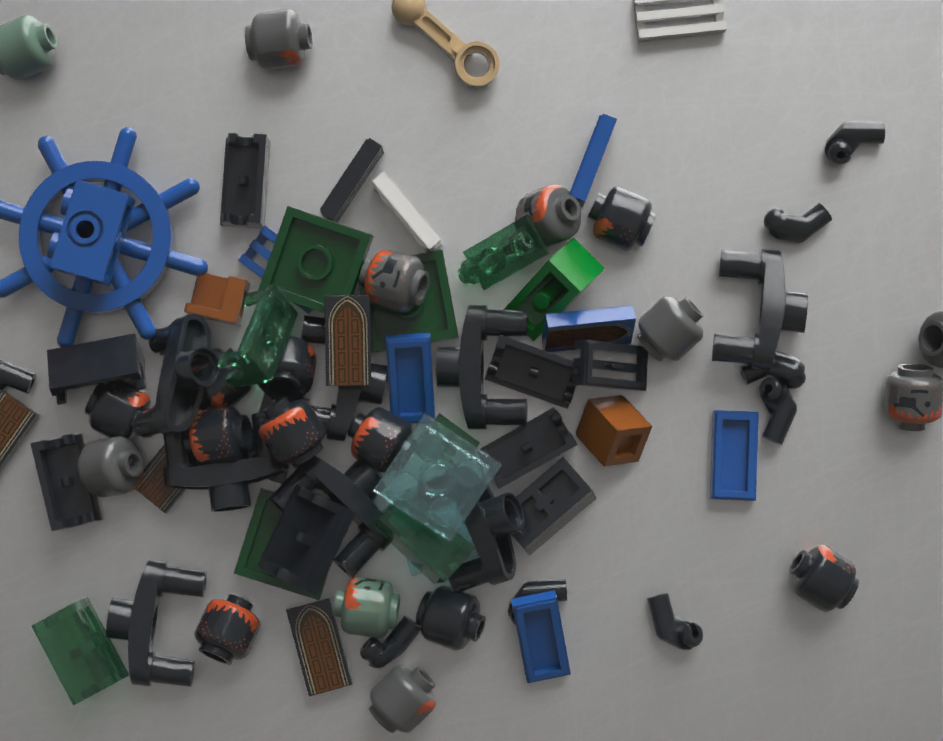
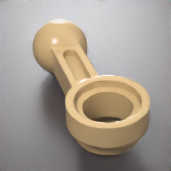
(415, 13)

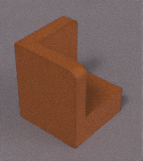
(219, 298)
(613, 430)

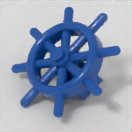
(94, 236)

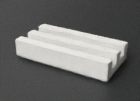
(716, 9)
(406, 213)

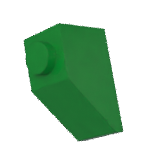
(556, 285)

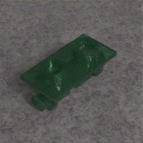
(502, 254)

